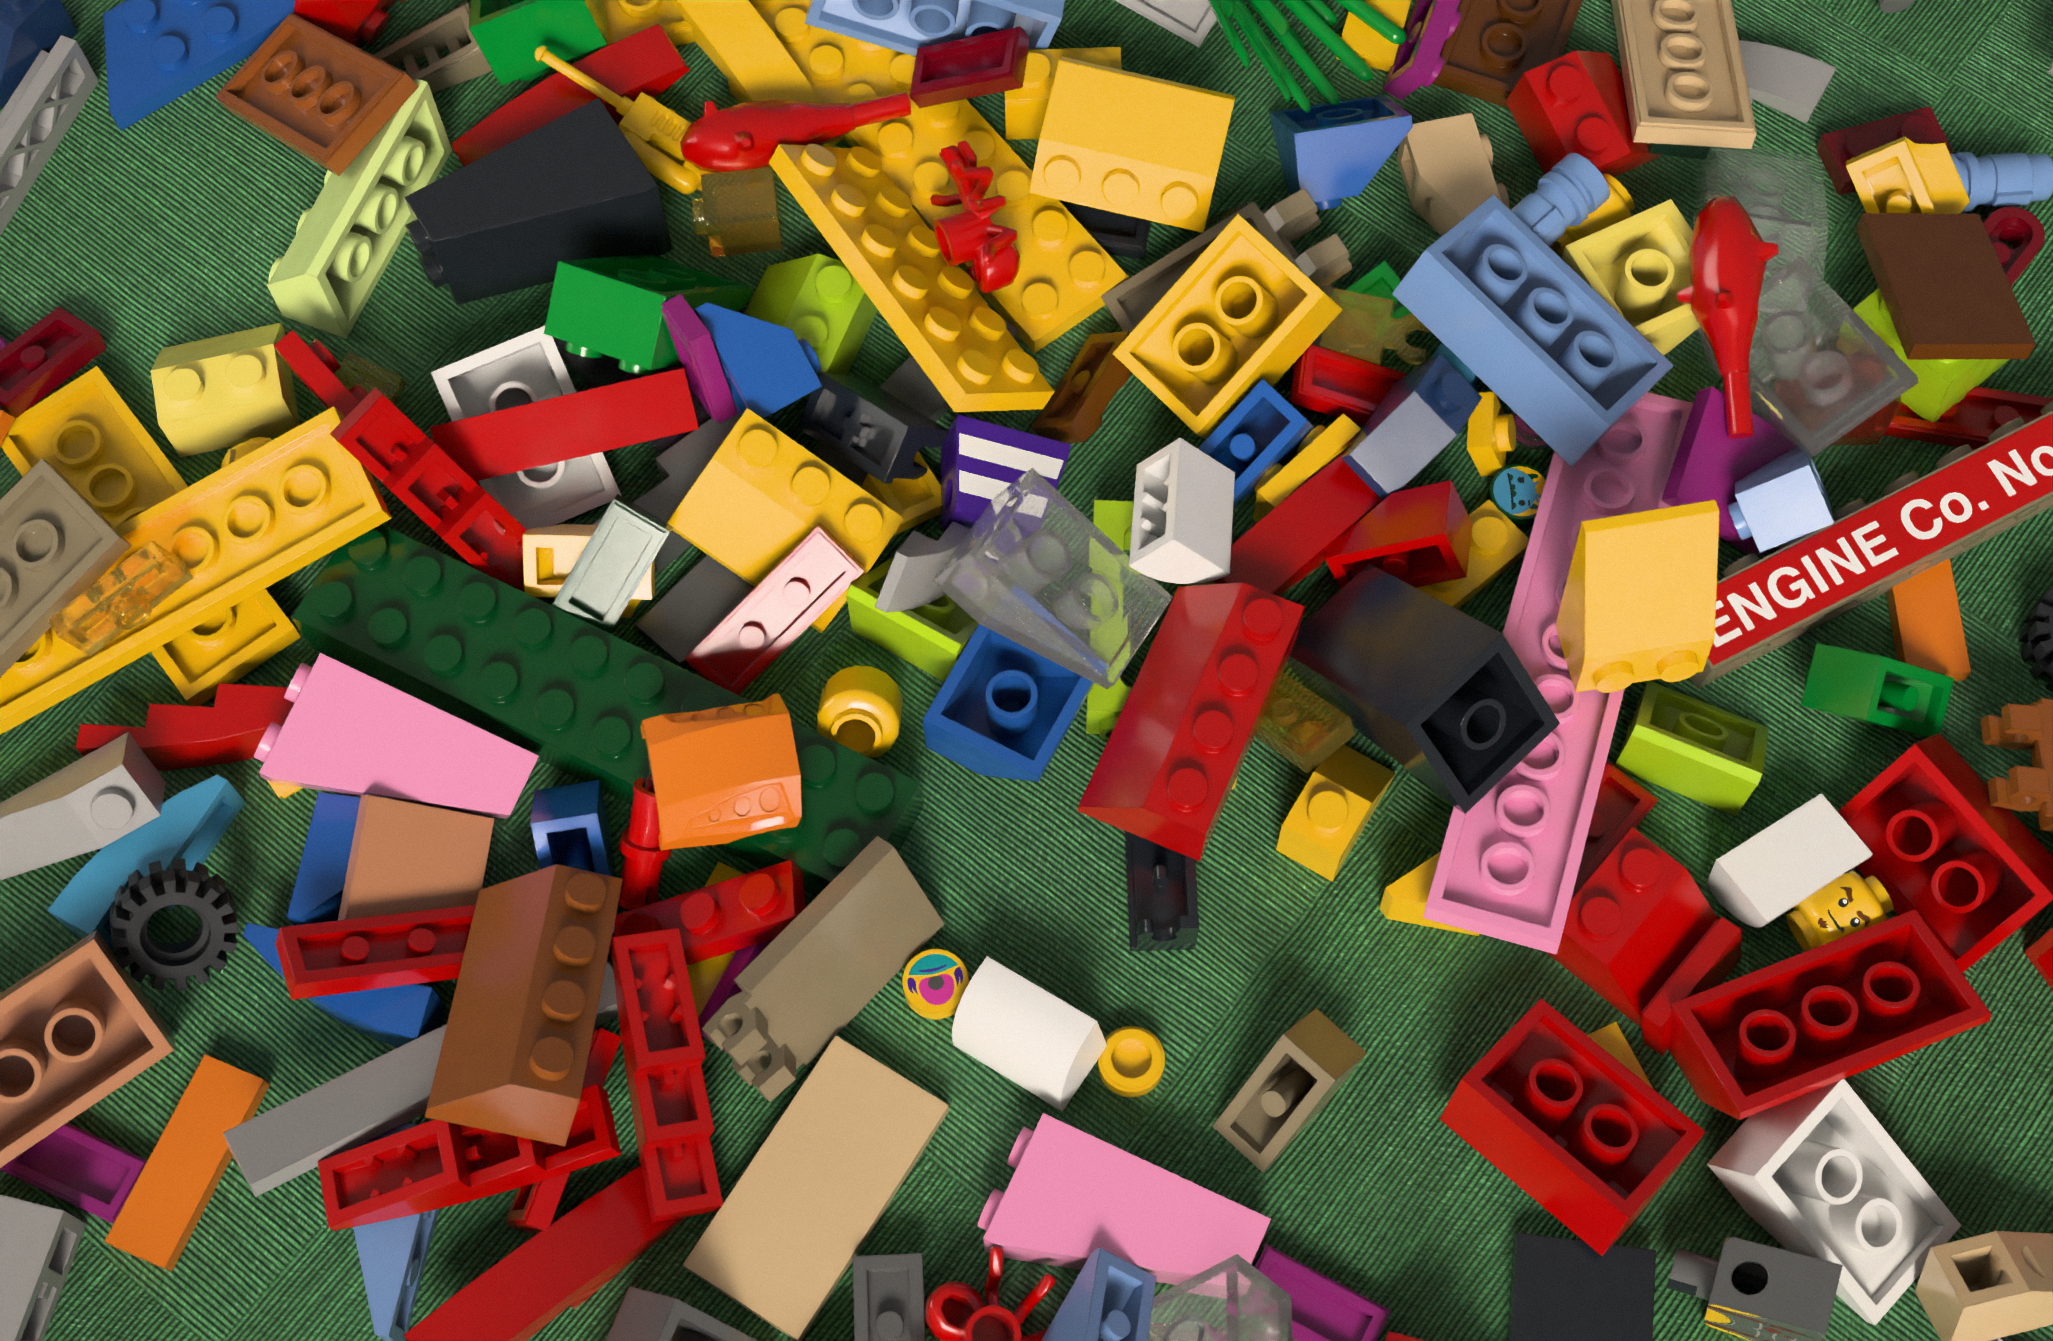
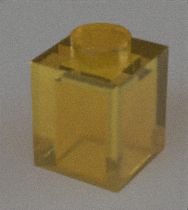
(738, 212)

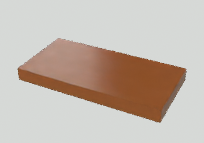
(316, 93)

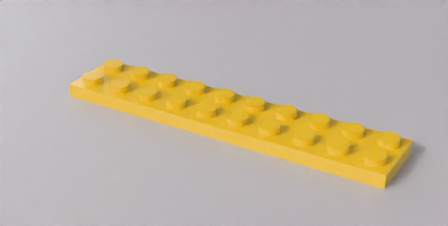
(1059, 263)

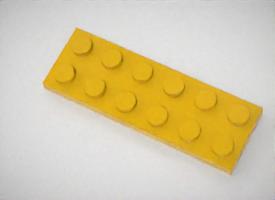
(902, 272)
(122, 473)

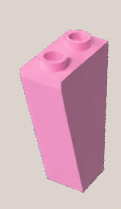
(378, 741)
(1089, 1195)

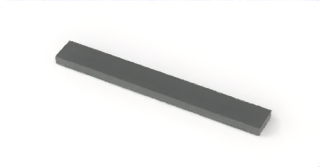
(713, 590)

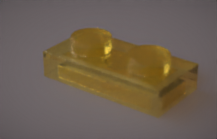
(1303, 725)

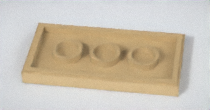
(1684, 73)
(816, 1188)

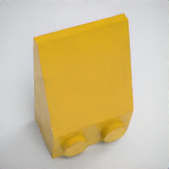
(1641, 597)

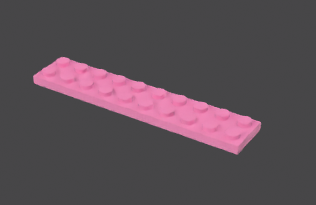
(1519, 849)

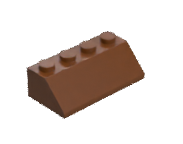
(526, 1004)

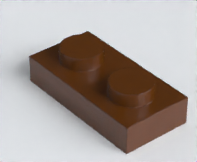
(1084, 391)

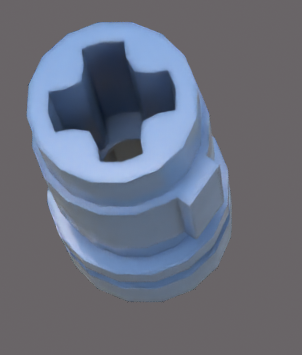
(2004, 178)
(1563, 198)

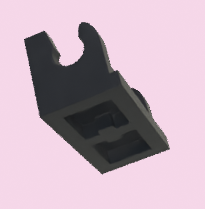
(869, 427)
(1160, 897)

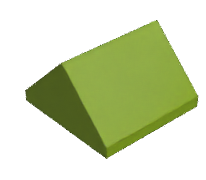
(923, 636)
(1693, 748)

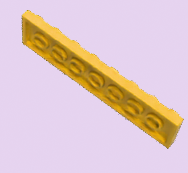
(235, 537)

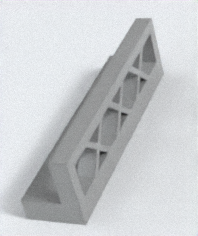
(39, 119)

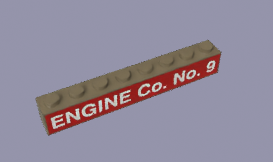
(1881, 543)

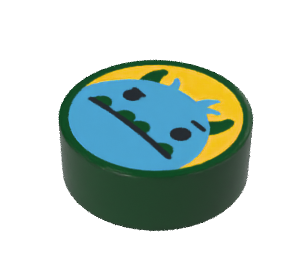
(1517, 493)

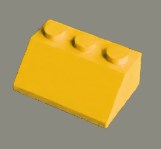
(1131, 144)
(1226, 327)
(767, 496)

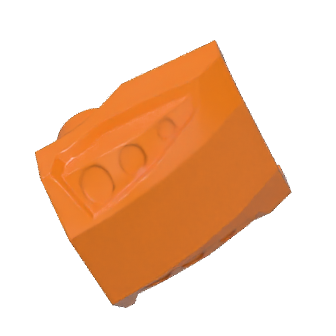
(723, 773)

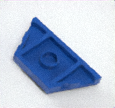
(175, 45)

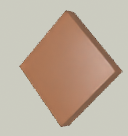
(413, 859)

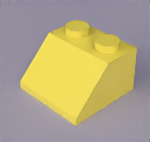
(1640, 270)
(224, 391)

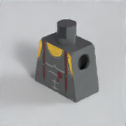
(1790, 1298)

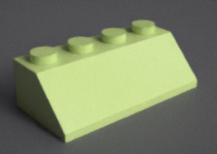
(359, 220)

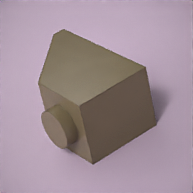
(1289, 1088)

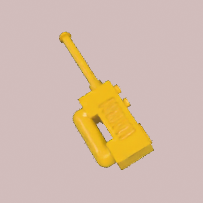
(646, 124)

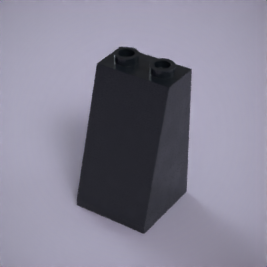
(537, 202)
(1423, 684)

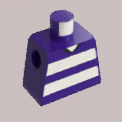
(987, 458)

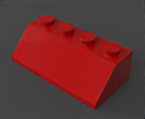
(1193, 714)
(1821, 1016)

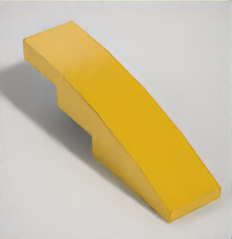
(746, 52)

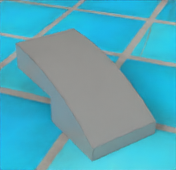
(1785, 78)
(915, 566)

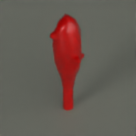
(750, 131)
(1724, 296)

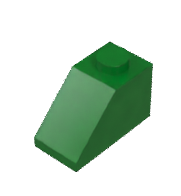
(1876, 690)

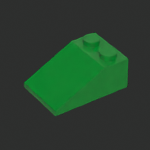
(515, 28)
(616, 307)

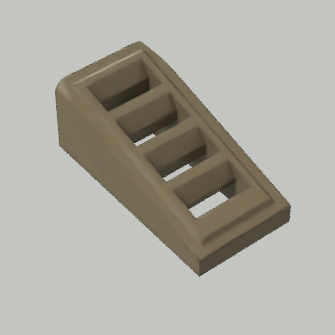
(445, 32)

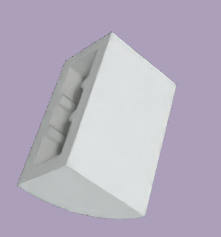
(1182, 516)
(1786, 863)
(1026, 1033)

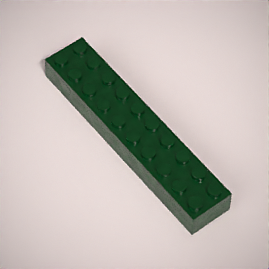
(571, 691)

